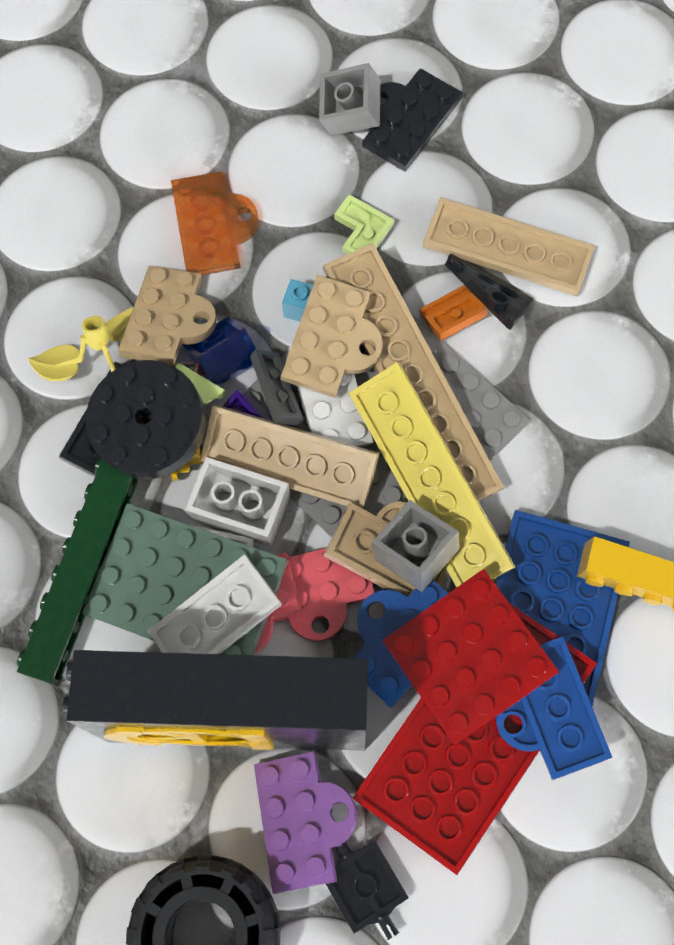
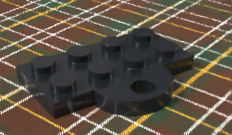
(410, 117)

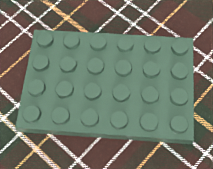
(160, 565)

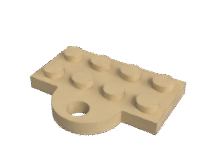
(166, 316)
(331, 338)
(353, 547)

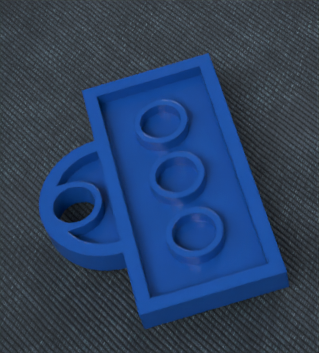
(384, 673)
(558, 719)

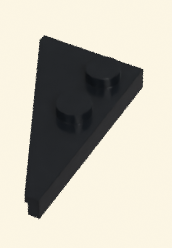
(500, 298)

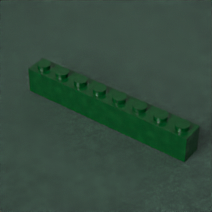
(62, 607)

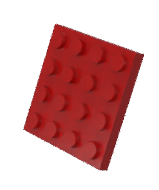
(470, 657)

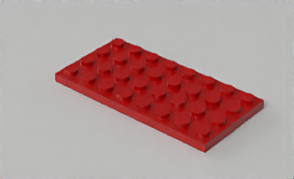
(445, 792)

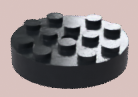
(150, 448)

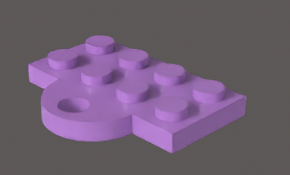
(300, 822)

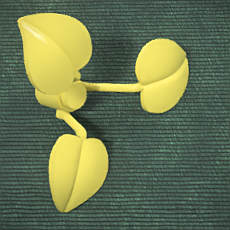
(61, 361)

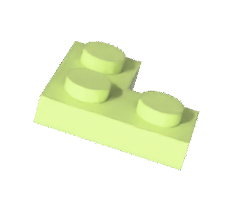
(367, 222)

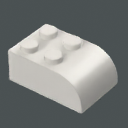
(238, 501)

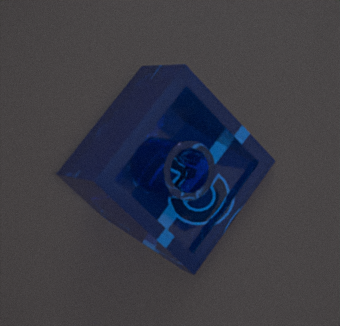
(222, 352)

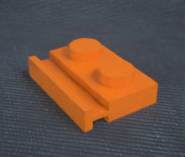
(453, 312)

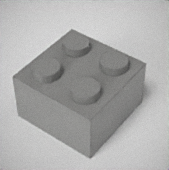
(349, 99)
(416, 545)

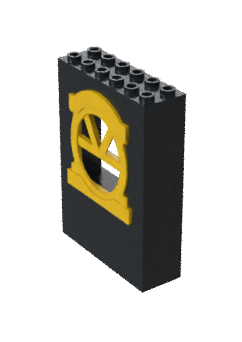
(219, 699)

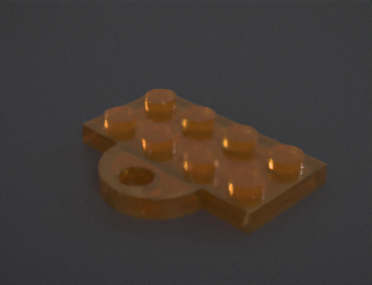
(211, 222)

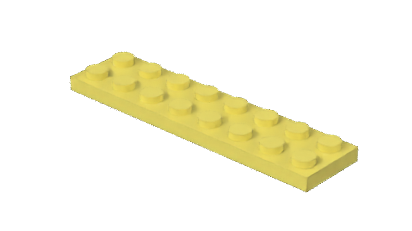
(429, 471)

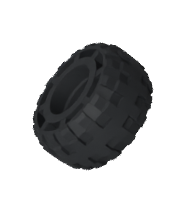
(205, 880)

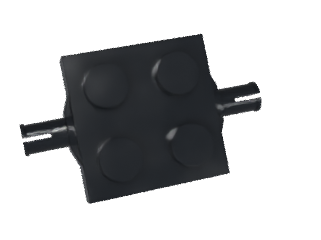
(366, 888)

